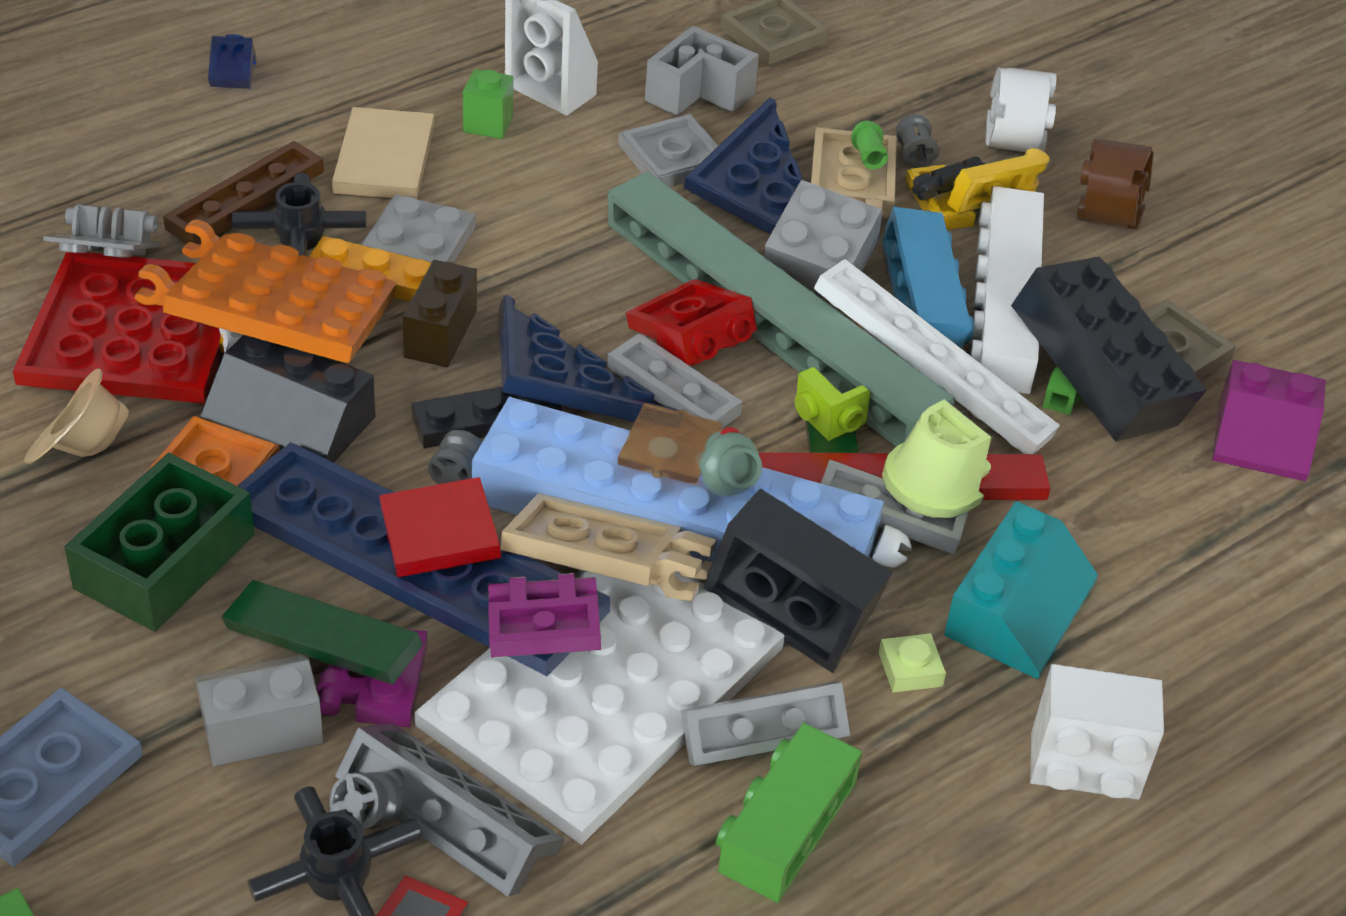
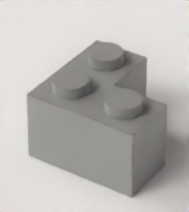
(703, 68)

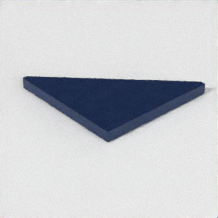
(750, 170)
(550, 370)

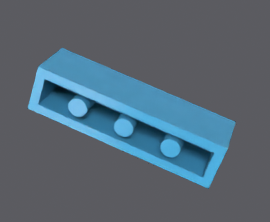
(925, 271)

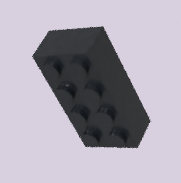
(1108, 348)

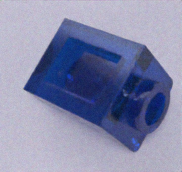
(231, 61)

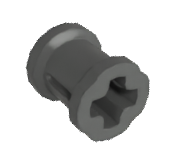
(906, 136)

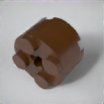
(1115, 183)

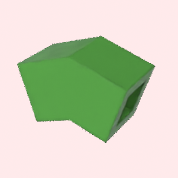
(1060, 393)

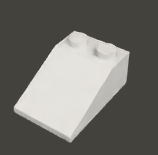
(549, 54)

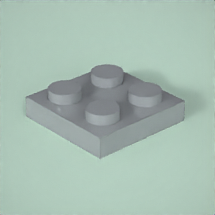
(421, 230)

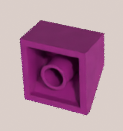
(1269, 420)

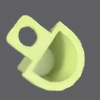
(939, 464)

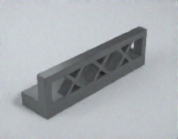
(454, 807)

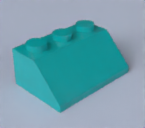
(1022, 591)

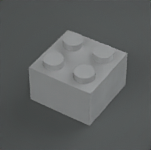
(820, 232)

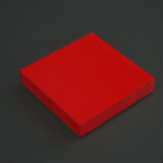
(439, 527)

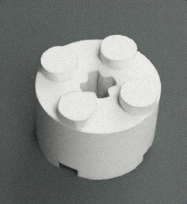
(1020, 109)

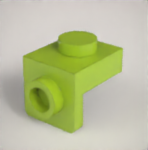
(828, 408)

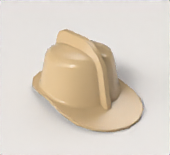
(85, 424)

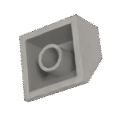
(259, 709)

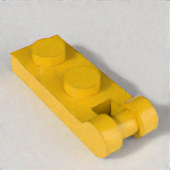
(977, 182)

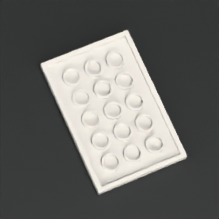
(604, 716)

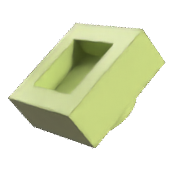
(912, 663)

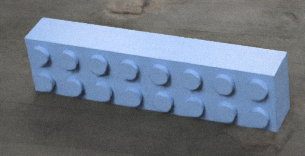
(577, 460)

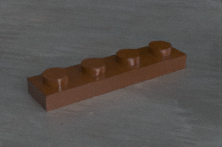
(244, 191)

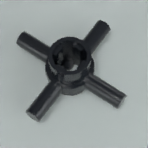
(298, 216)
(334, 856)

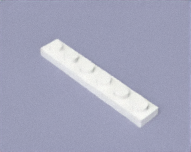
(937, 357)

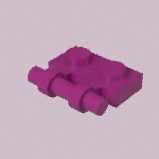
(543, 616)
(374, 699)

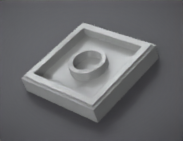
(668, 148)

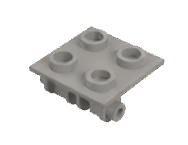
(93, 231)

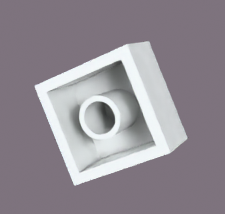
(1096, 731)

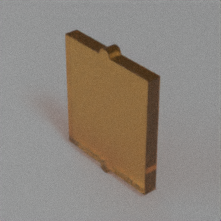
(667, 443)

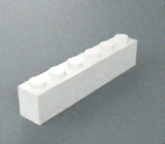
(1012, 251)

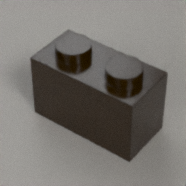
(440, 313)

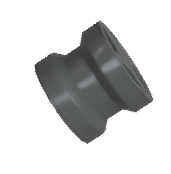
(454, 458)
(356, 790)

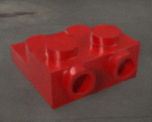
(695, 320)

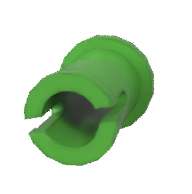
(868, 139)

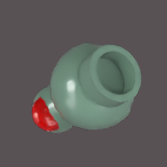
(730, 463)

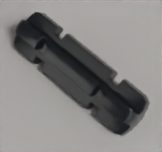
(941, 179)

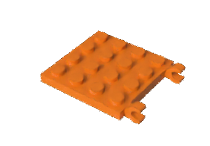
(272, 294)

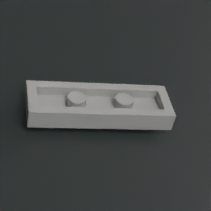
(673, 381)
(933, 532)
(762, 721)

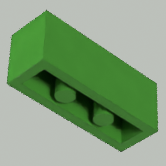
(787, 811)

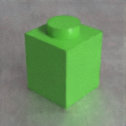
(488, 103)

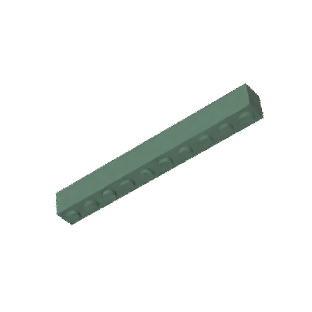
(786, 314)

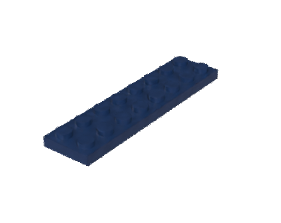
(342, 524)

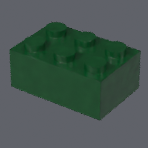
(160, 541)

